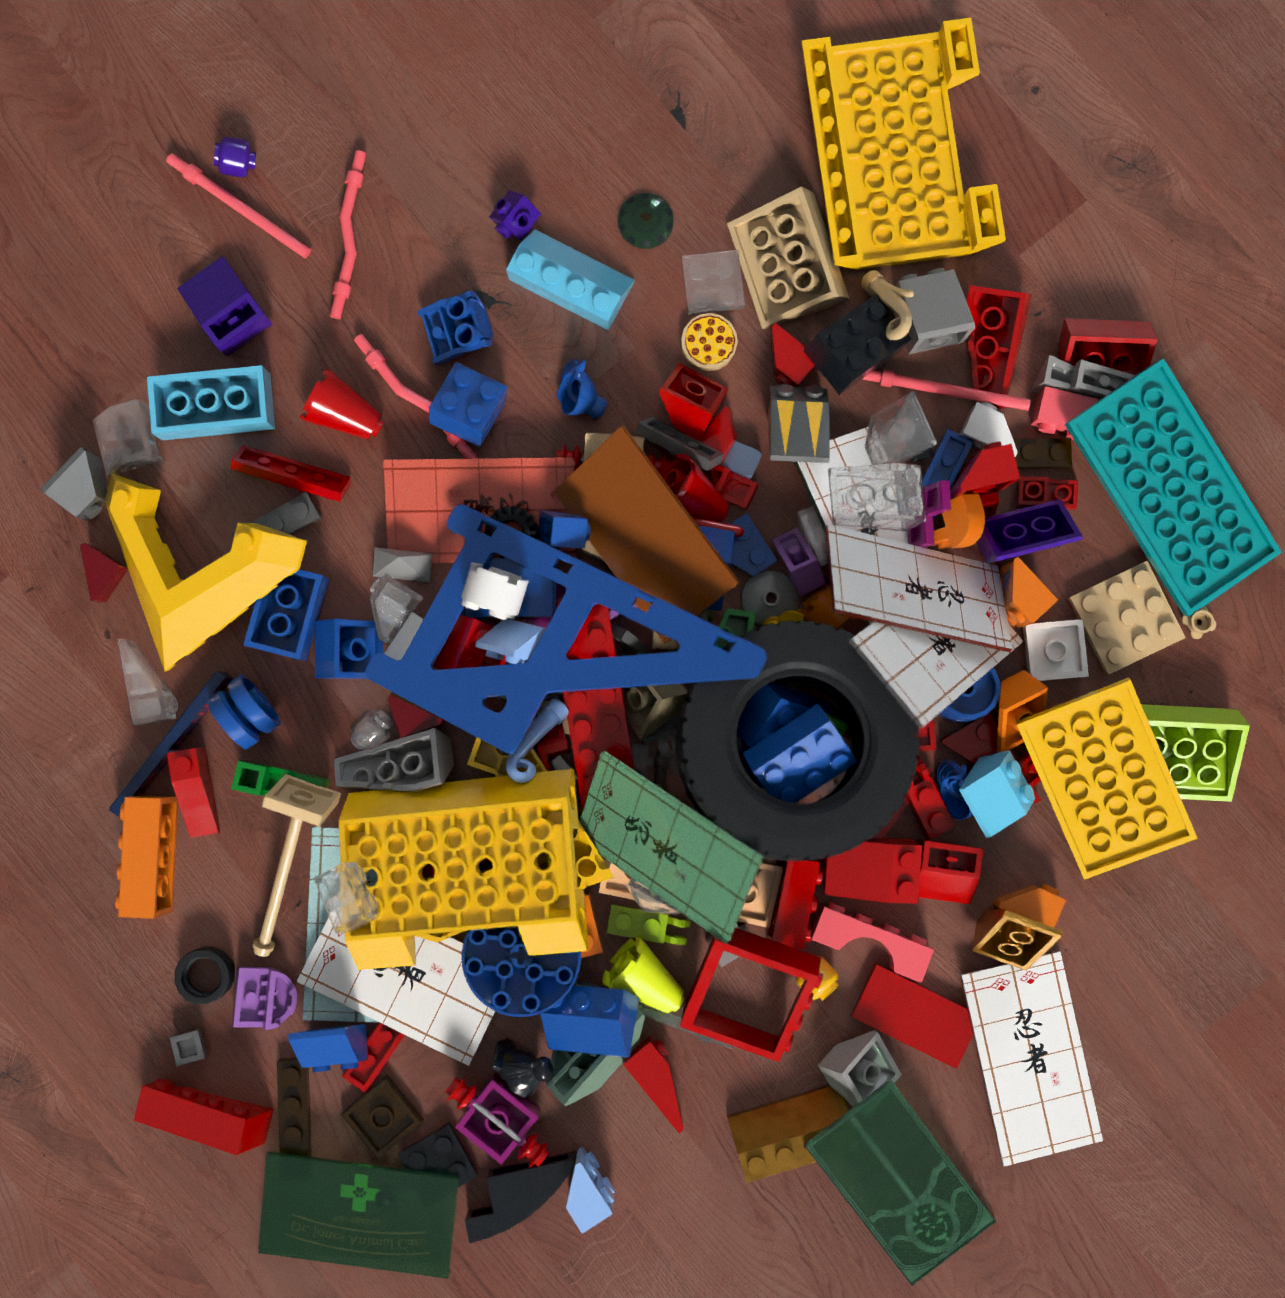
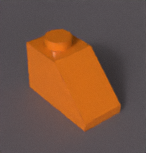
(1034, 903)

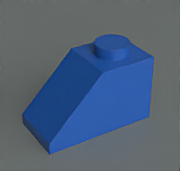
(563, 529)

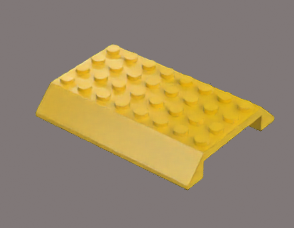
(893, 149)

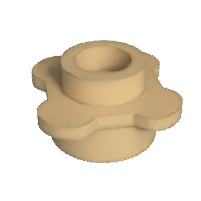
(1207, 622)

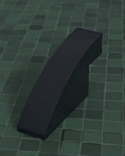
(517, 1194)

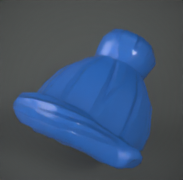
(578, 392)
(950, 779)

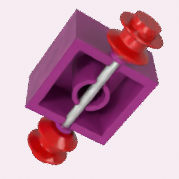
(498, 1120)

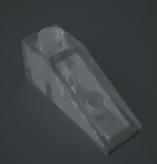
(147, 692)

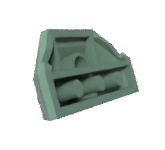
(585, 1073)

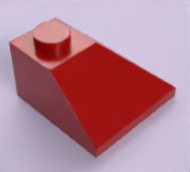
(691, 400)

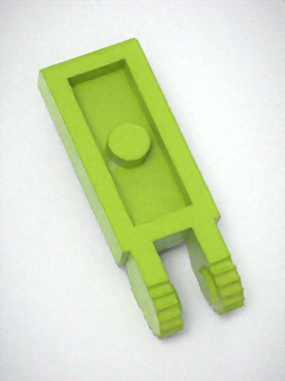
(649, 926)

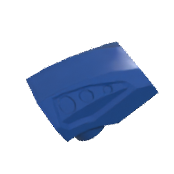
(456, 326)

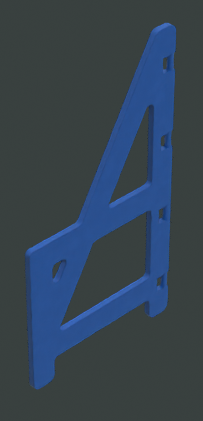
(461, 692)

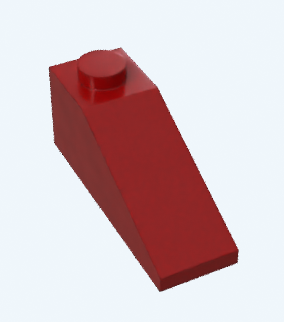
(194, 790)
(653, 1073)

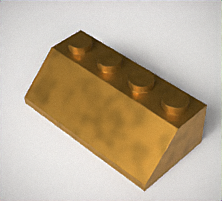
(774, 1135)

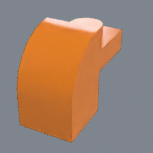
(962, 523)

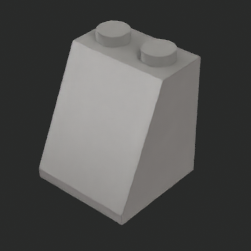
(937, 310)

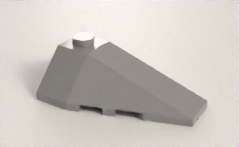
(399, 765)

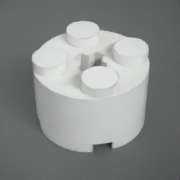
(494, 590)

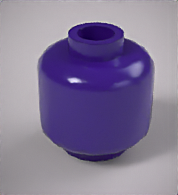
(234, 157)

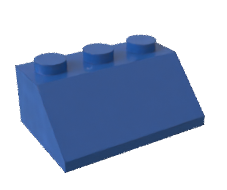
(592, 1022)

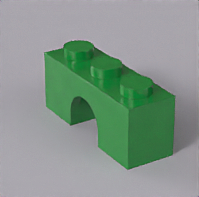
(261, 778)

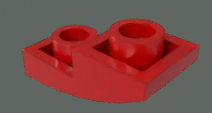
(1043, 490)

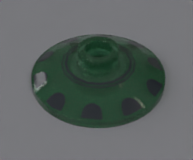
(645, 233)

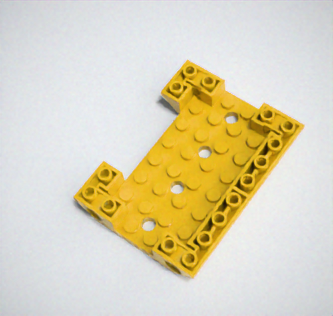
(454, 831)

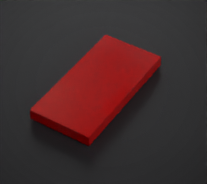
(914, 1015)

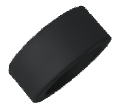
(182, 981)

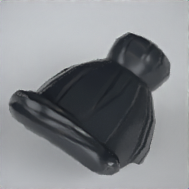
(521, 1068)

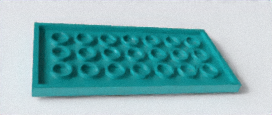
(1173, 487)

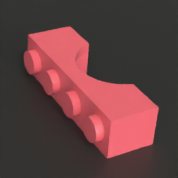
(906, 955)

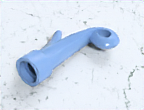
(551, 715)

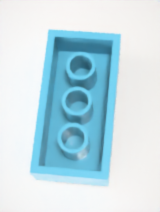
(211, 402)

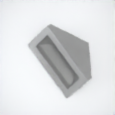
(402, 564)

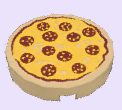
(709, 341)

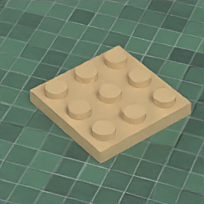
(1126, 618)

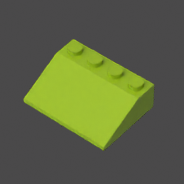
(1200, 748)

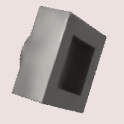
(188, 1047)

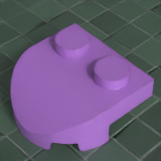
(262, 997)

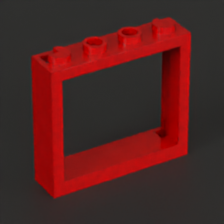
(766, 953)

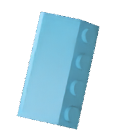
(569, 278)

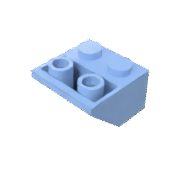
(512, 639)
(589, 1193)

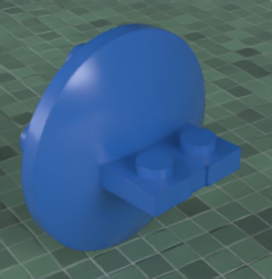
(509, 978)

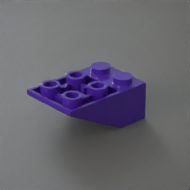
(224, 306)

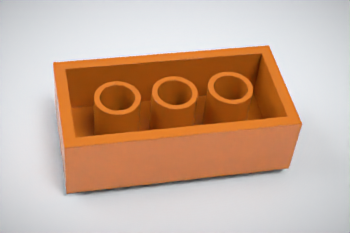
(147, 856)

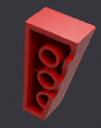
(203, 1116)

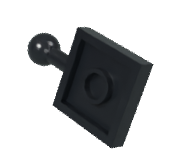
(440, 1154)

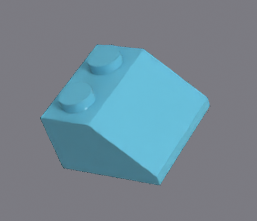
(997, 792)

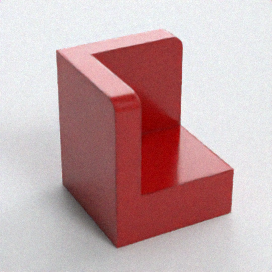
(552, 745)

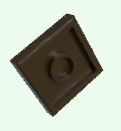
(382, 1117)

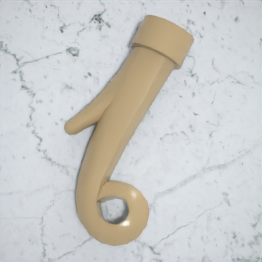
(890, 295)

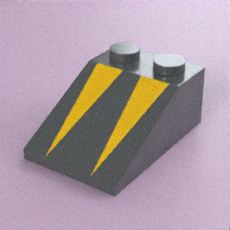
(798, 424)

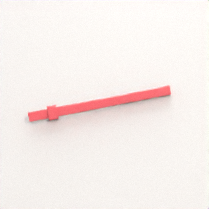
(195, 176)
(888, 378)

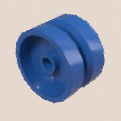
(977, 703)
(243, 712)

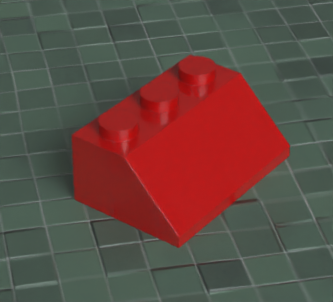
(1109, 343)
(987, 472)
(795, 903)

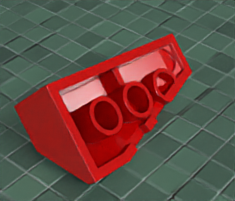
(998, 334)

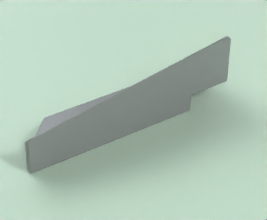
(1082, 379)

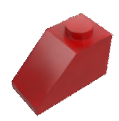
(788, 358)

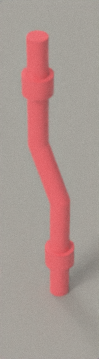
(353, 181)
(377, 361)

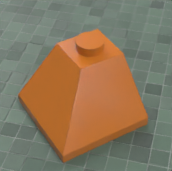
(1019, 698)

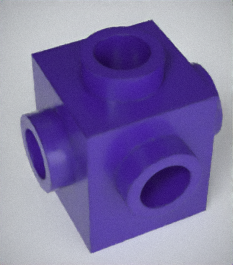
(514, 215)

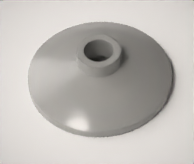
(769, 582)

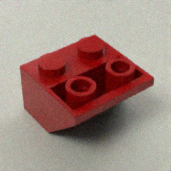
(460, 647)
(949, 871)

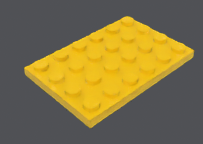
(1106, 779)

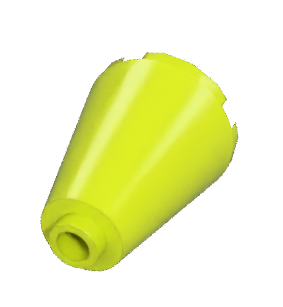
(644, 976)

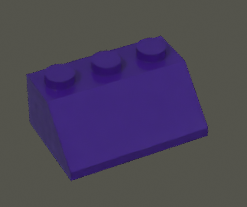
(1027, 531)

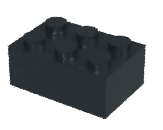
(855, 345)

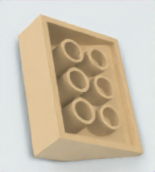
(787, 258)

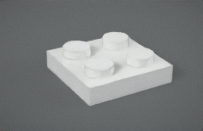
(1056, 650)

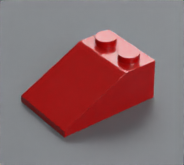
(876, 871)

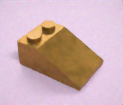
(1013, 938)

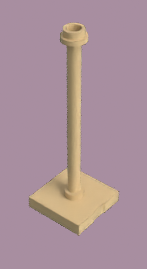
(302, 803)

